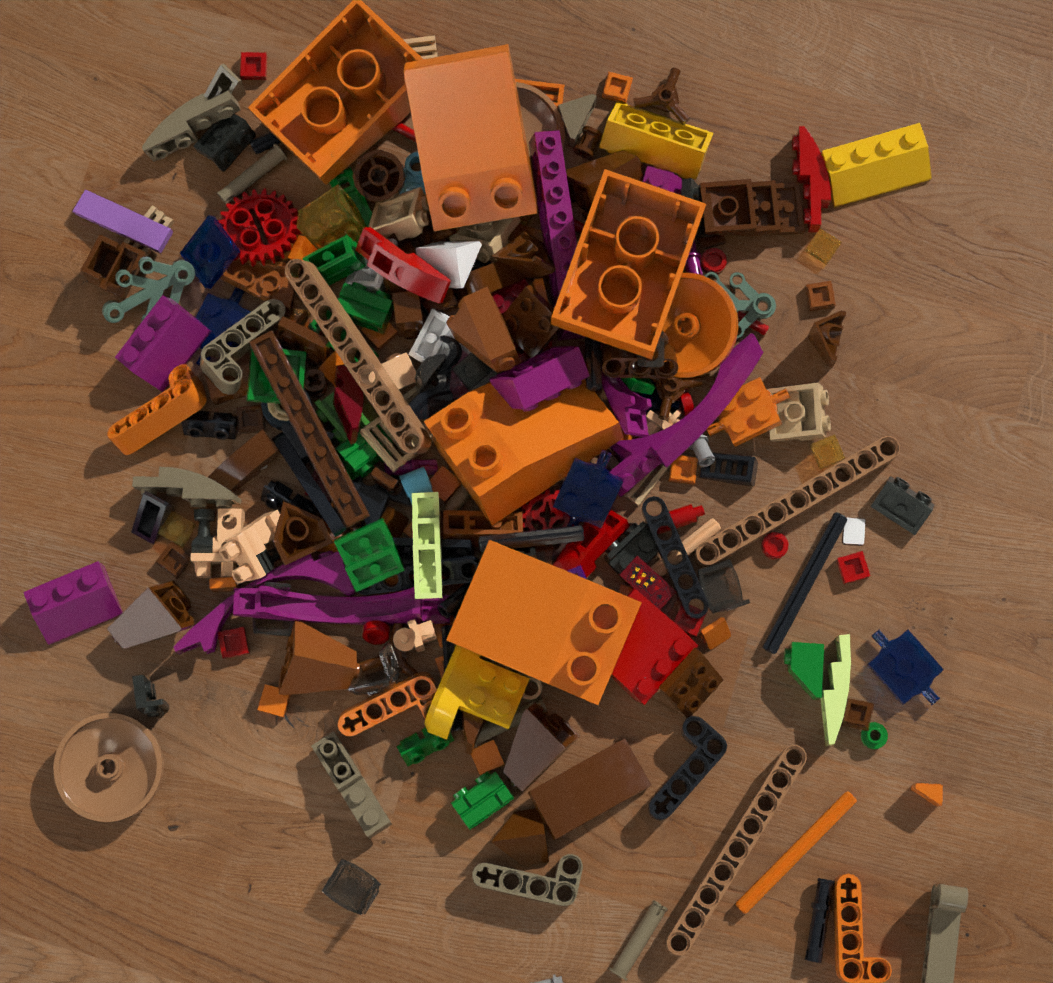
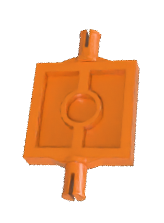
(749, 413)

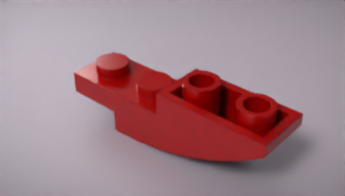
(812, 173)
(401, 268)
(594, 544)

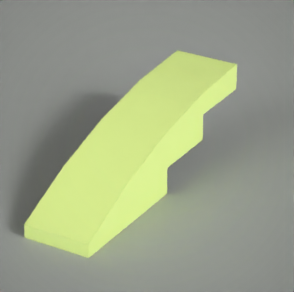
(426, 545)
(834, 700)

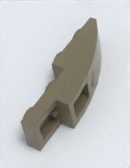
(180, 127)
(190, 485)
(351, 785)

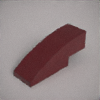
(348, 402)

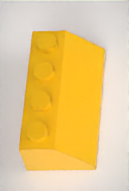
(656, 140)
(877, 164)

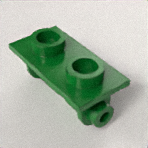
(415, 750)

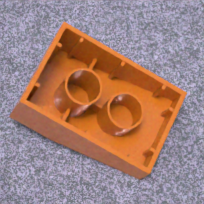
(339, 92)
(470, 137)
(628, 264)
(515, 454)
(544, 621)

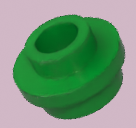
(871, 744)

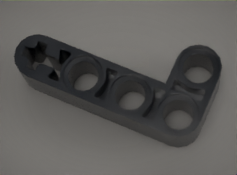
(683, 773)

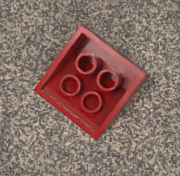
(650, 651)

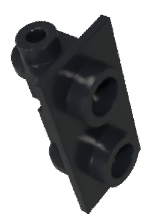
(220, 427)
(276, 493)

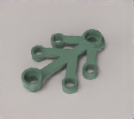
(152, 288)
(747, 305)

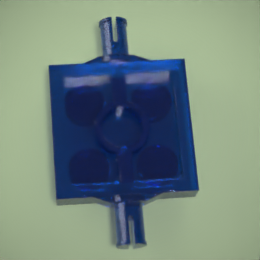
(220, 315)
(588, 491)
(905, 667)

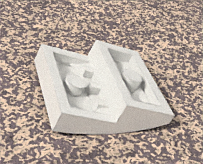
(428, 340)

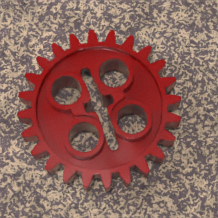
(280, 218)

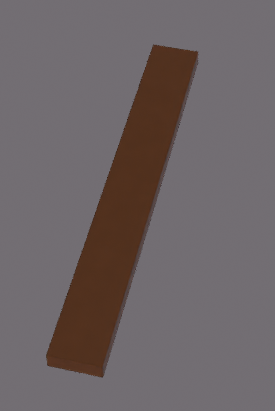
(309, 429)

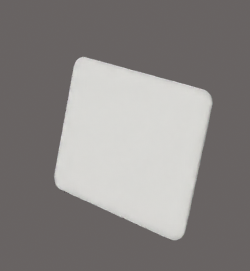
(854, 531)

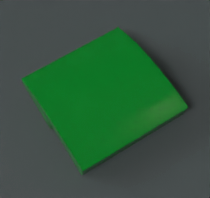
(258, 385)
(369, 554)

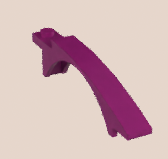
(627, 405)
(644, 454)
(326, 570)
(290, 606)

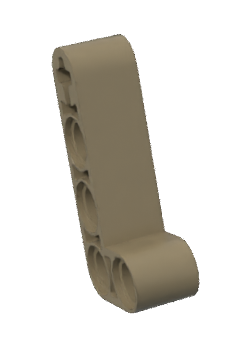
(239, 334)
(526, 878)
(942, 933)

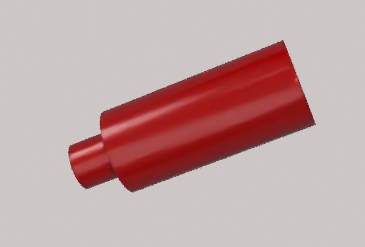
(682, 517)

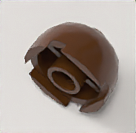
(379, 176)

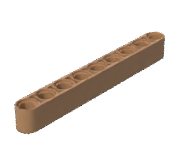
(368, 362)
(808, 496)
(747, 841)

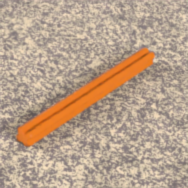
(795, 852)

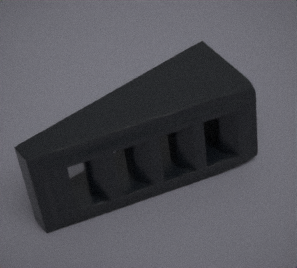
(739, 479)

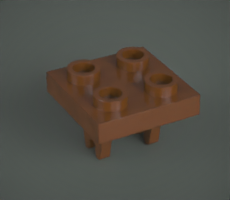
(530, 321)
(299, 338)
(691, 683)

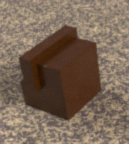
(106, 260)

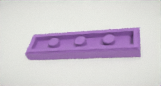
(123, 221)

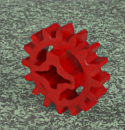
(536, 516)

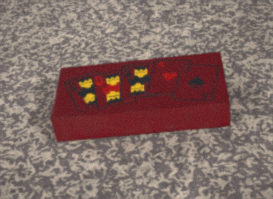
(647, 582)

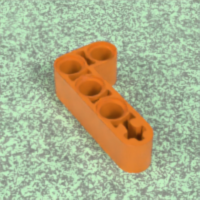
(161, 413)
(388, 707)
(855, 928)

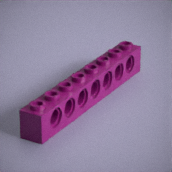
(554, 210)

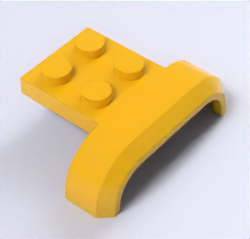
(476, 689)

